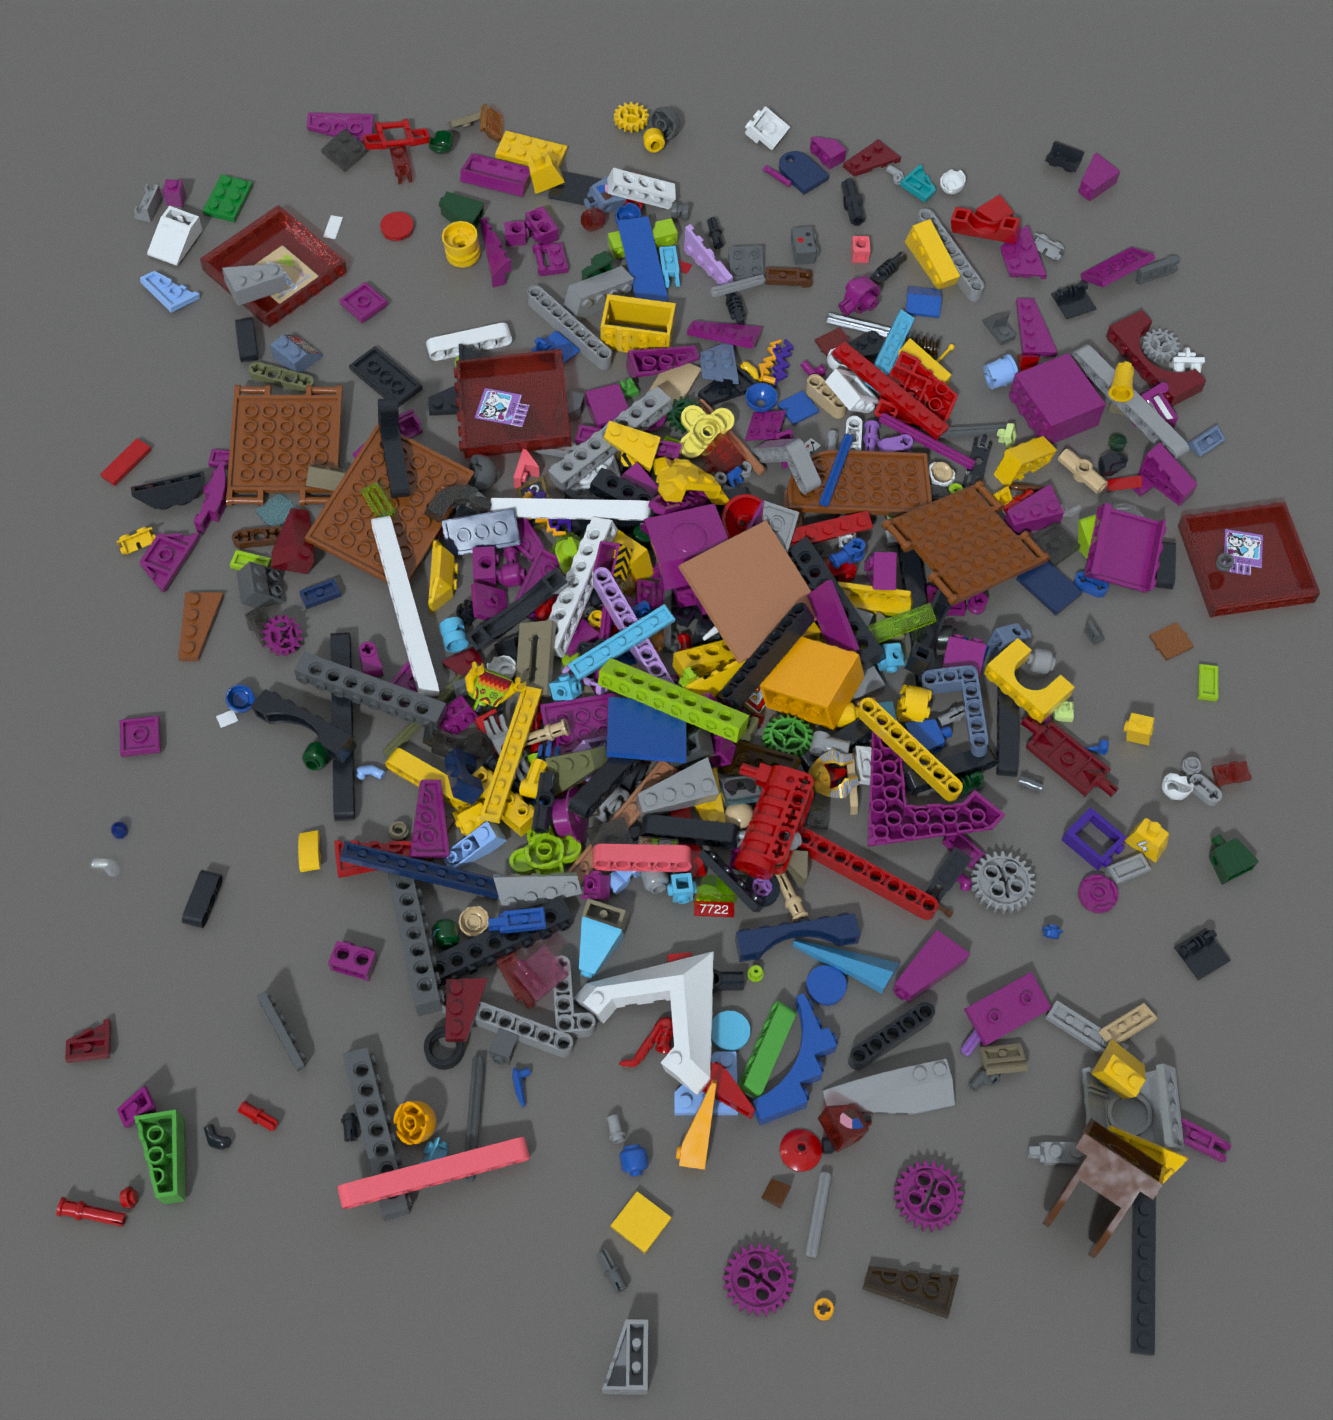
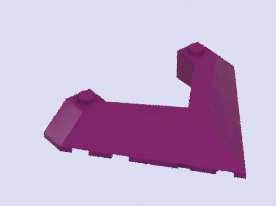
(896, 822)

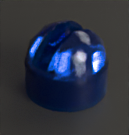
(118, 833)

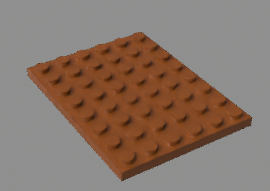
(345, 521)

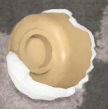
(941, 474)

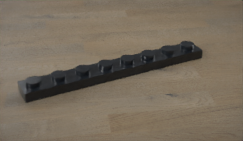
(1143, 1275)

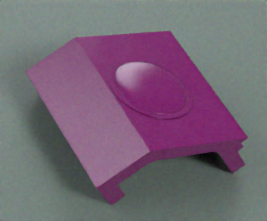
(681, 537)

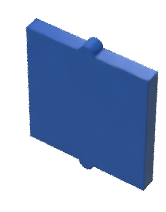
(798, 407)

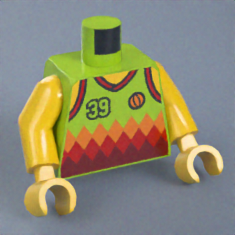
(490, 687)

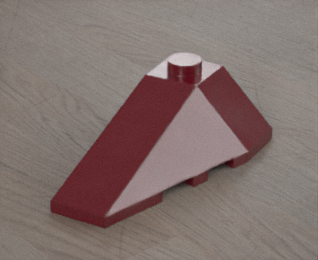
(291, 549)

